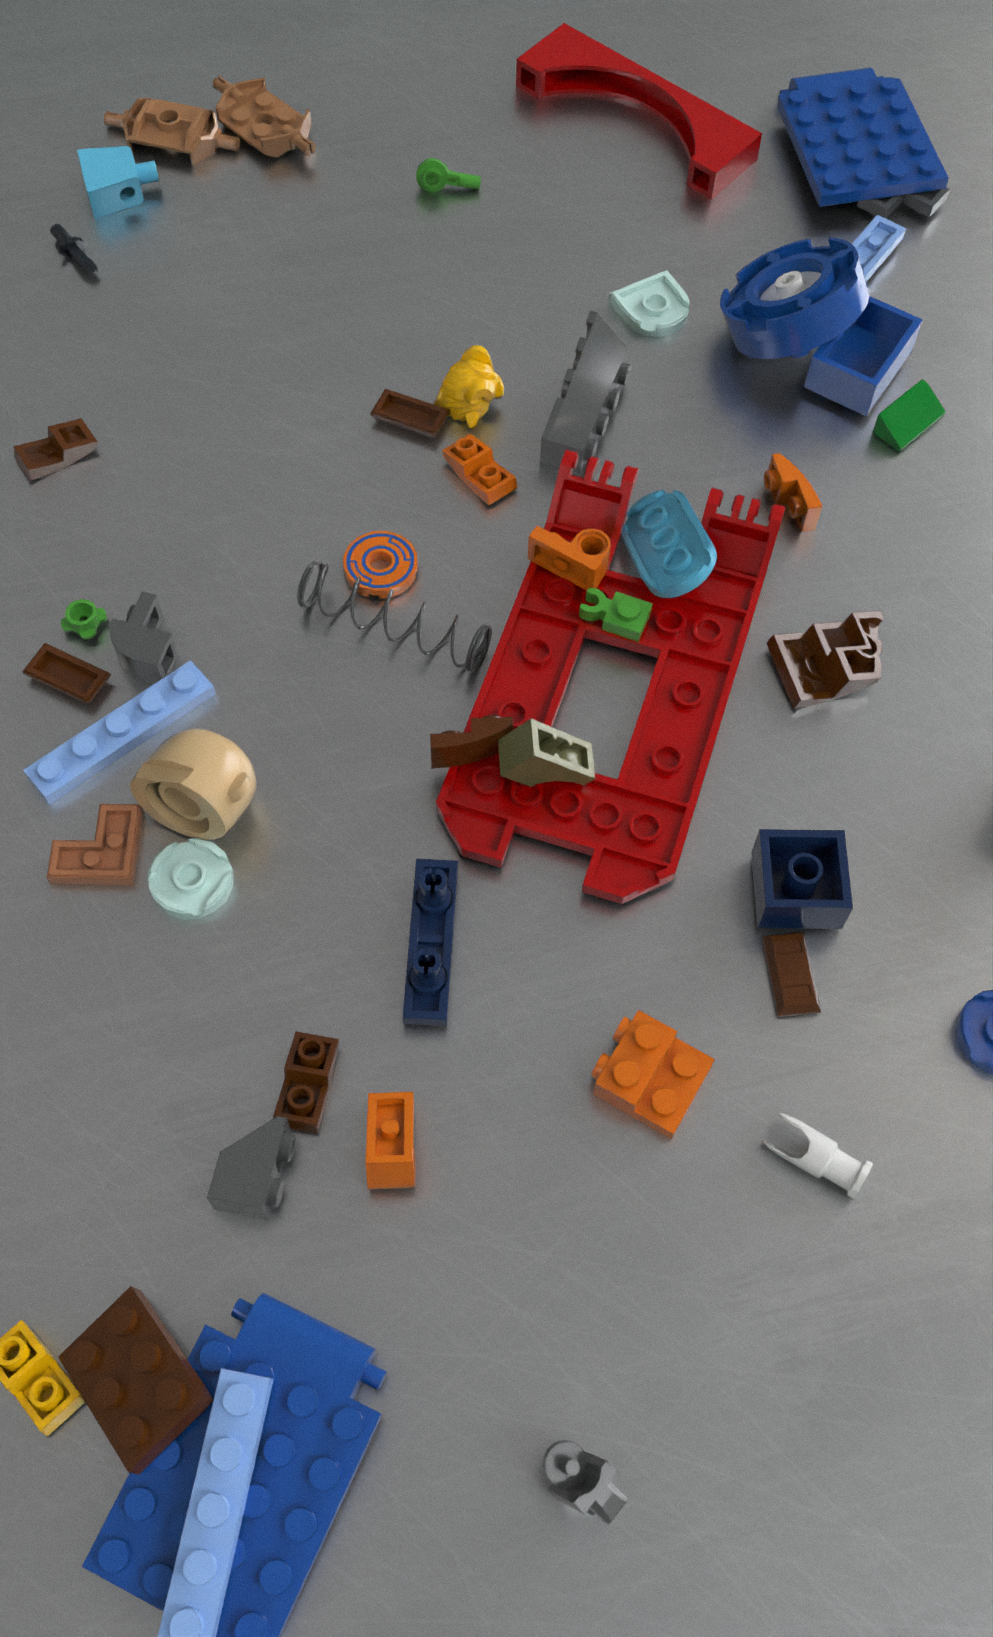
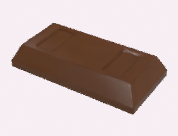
(409, 413)
(66, 673)
(791, 974)

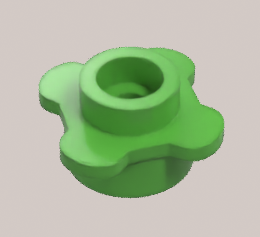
(79, 611)

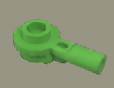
(434, 175)

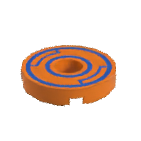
(380, 547)

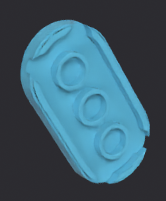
(668, 544)

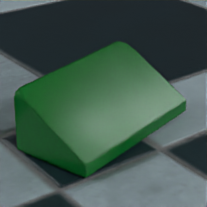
(909, 416)

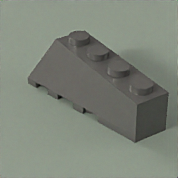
(586, 395)

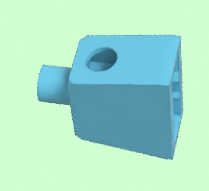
(114, 178)

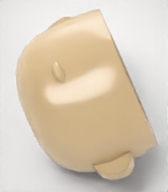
(196, 783)

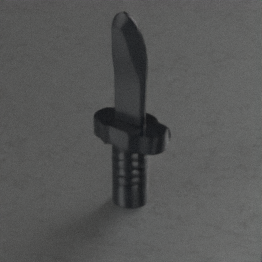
(72, 247)

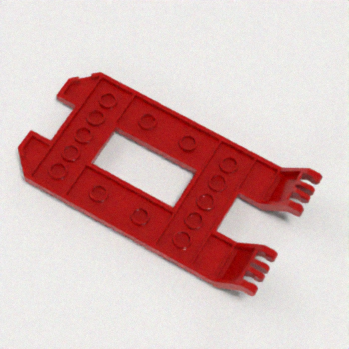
(643, 817)

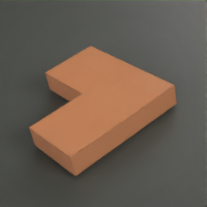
(108, 858)

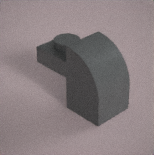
(138, 643)

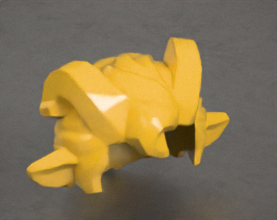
(470, 386)

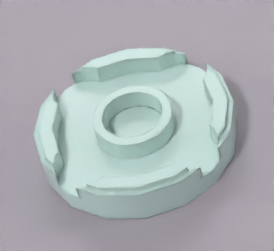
(190, 879)

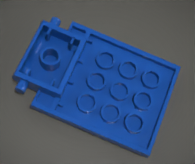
(859, 137)
(299, 1477)

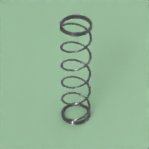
(472, 652)

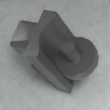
(582, 1480)

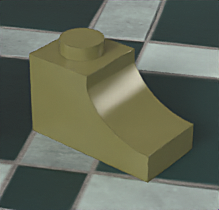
(544, 754)

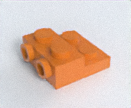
(651, 1073)

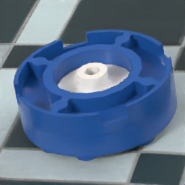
(795, 299)

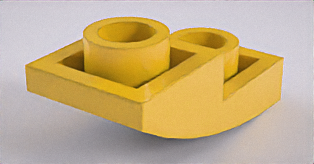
(37, 1379)

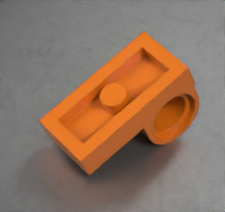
(580, 562)
(390, 1141)

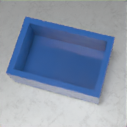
(866, 357)

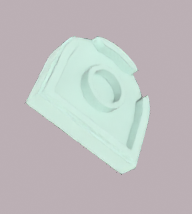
(652, 305)

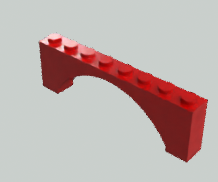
(575, 63)

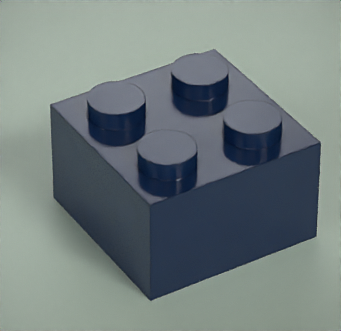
(801, 879)

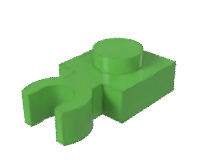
(621, 616)

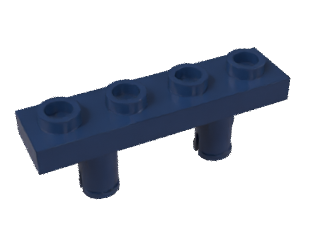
(430, 943)

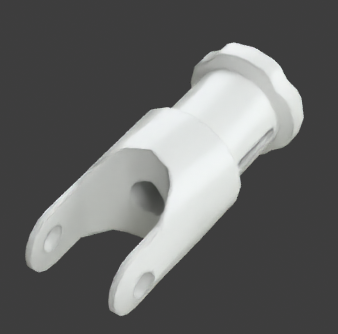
(825, 1159)

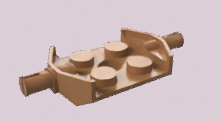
(262, 117)
(191, 132)

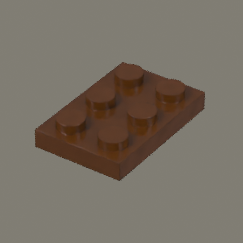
(135, 1380)

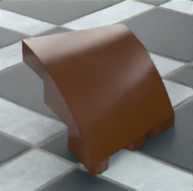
(829, 659)

